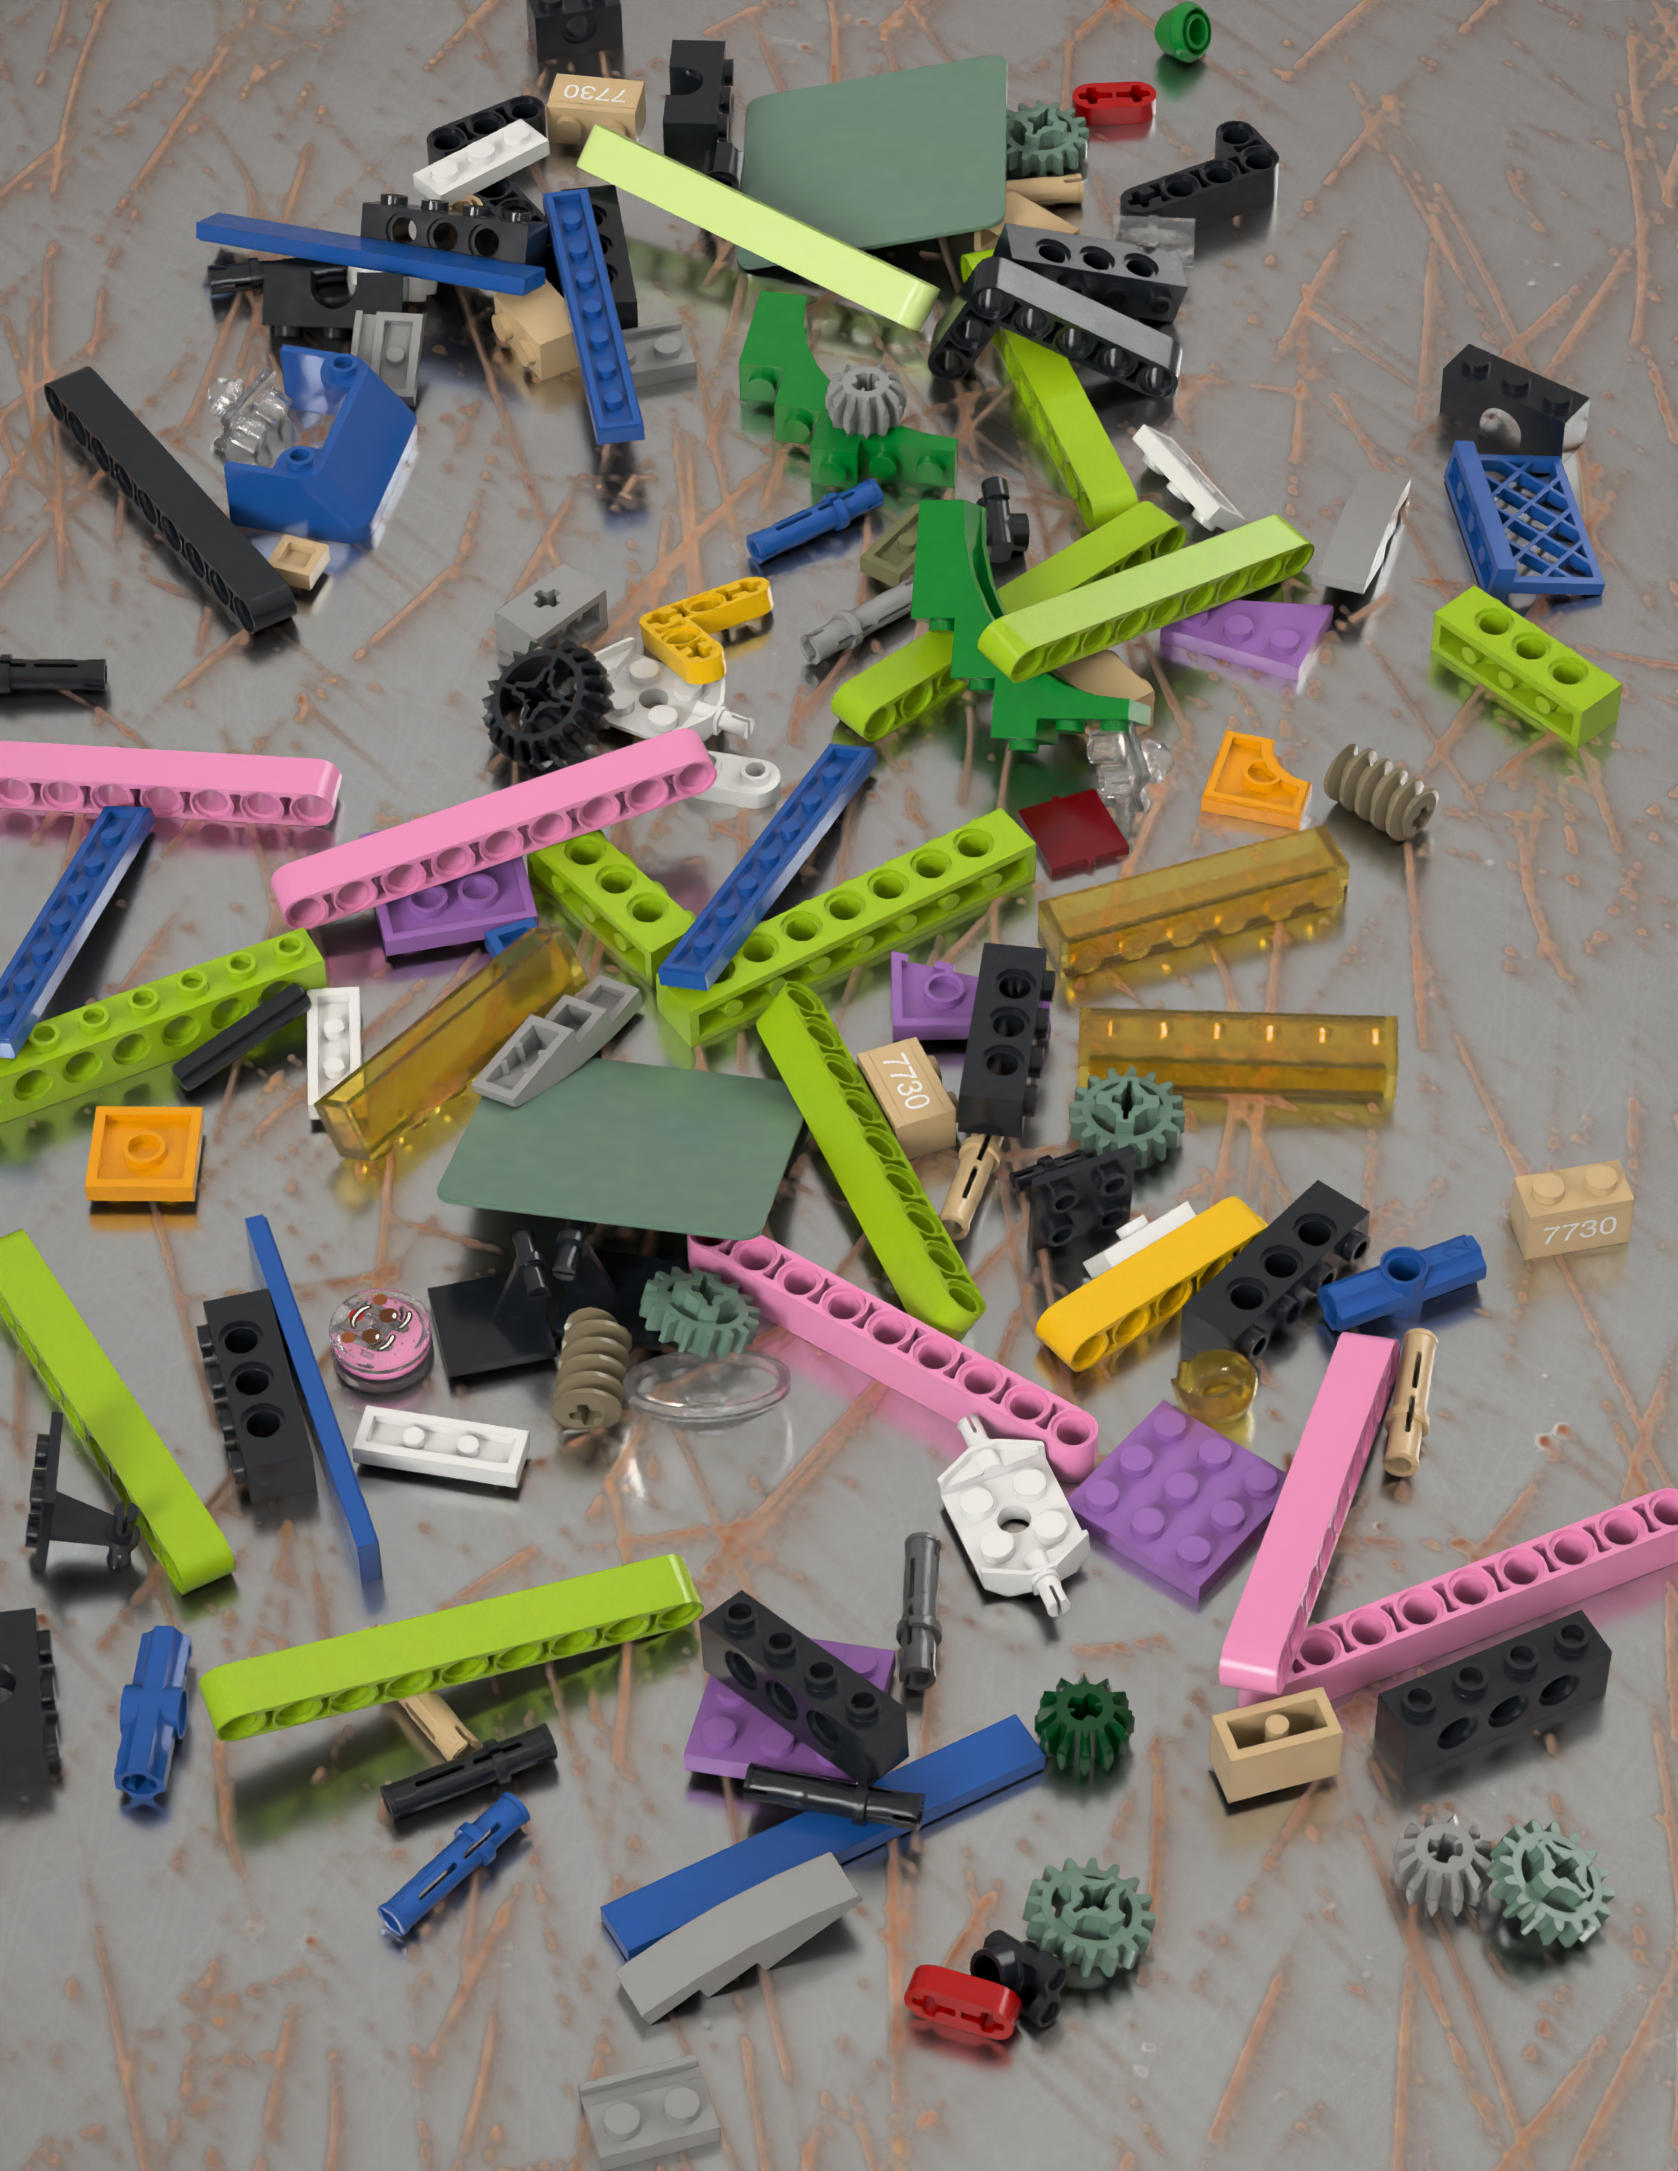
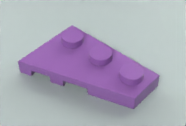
(1255, 634)
(932, 1000)

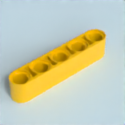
(1147, 1285)

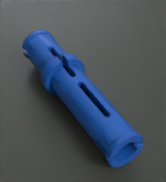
(831, 513)
(501, 1819)

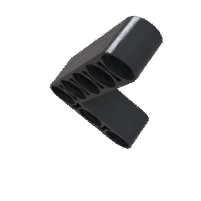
(504, 193)
(1055, 318)

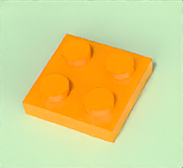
(144, 1153)

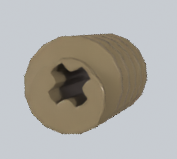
(1380, 793)
(591, 1370)

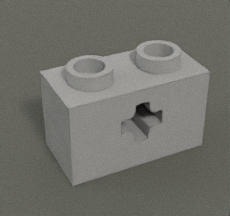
(554, 607)

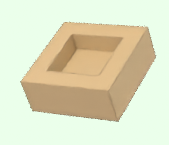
(299, 560)

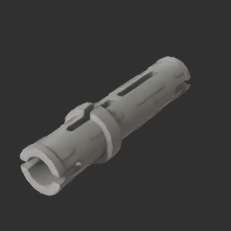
(851, 626)

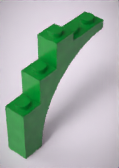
(782, 370)
(959, 598)

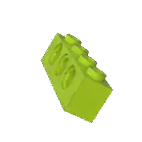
(1526, 666)
(613, 900)

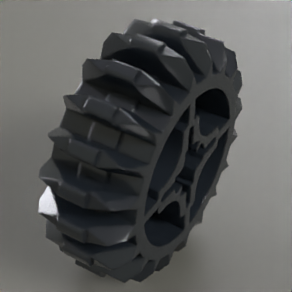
(543, 687)

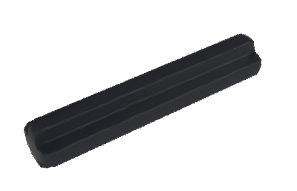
(241, 1037)

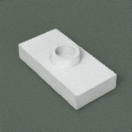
(1136, 1236)

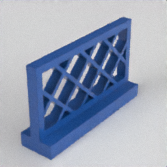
(1487, 525)

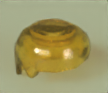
(1215, 1386)

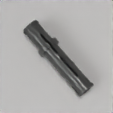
(919, 1628)

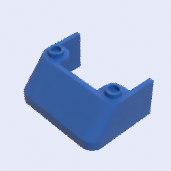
(347, 483)

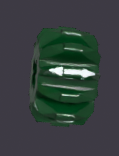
(1084, 1724)

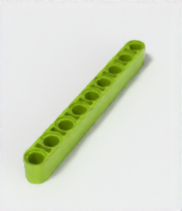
(1064, 422)
(1144, 598)
(920, 672)
(869, 1163)
(109, 1419)
(449, 1647)

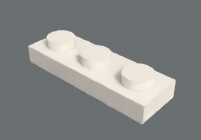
(482, 163)
(1187, 480)
(332, 1040)
(441, 1446)

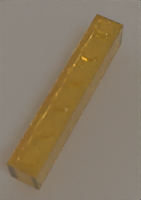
(1192, 901)
(448, 1045)
(1244, 1051)

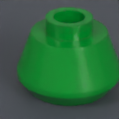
(1184, 32)

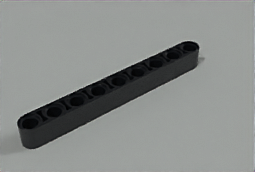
(171, 500)

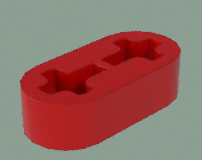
(1114, 103)
(963, 2002)

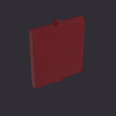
(1073, 831)

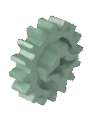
(1045, 139)
(1152, 1112)
(699, 1312)
(1550, 1883)
(1089, 1916)

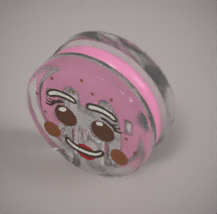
(381, 1340)

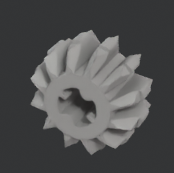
(865, 400)
(1442, 1864)

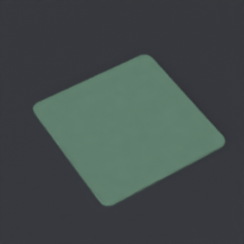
(884, 154)
(633, 1150)

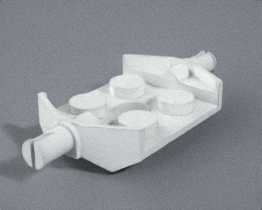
(685, 705)
(1006, 1482)

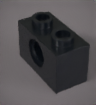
(573, 27)

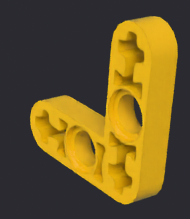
(682, 630)

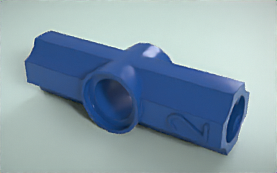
(1402, 1282)
(153, 1712)

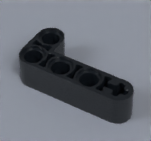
(1219, 189)

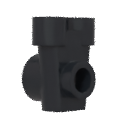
(1005, 530)
(1025, 1971)

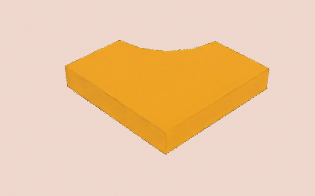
(1253, 785)

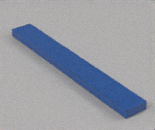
(371, 254)
(593, 317)
(767, 868)
(68, 920)
(315, 1401)
(946, 1777)

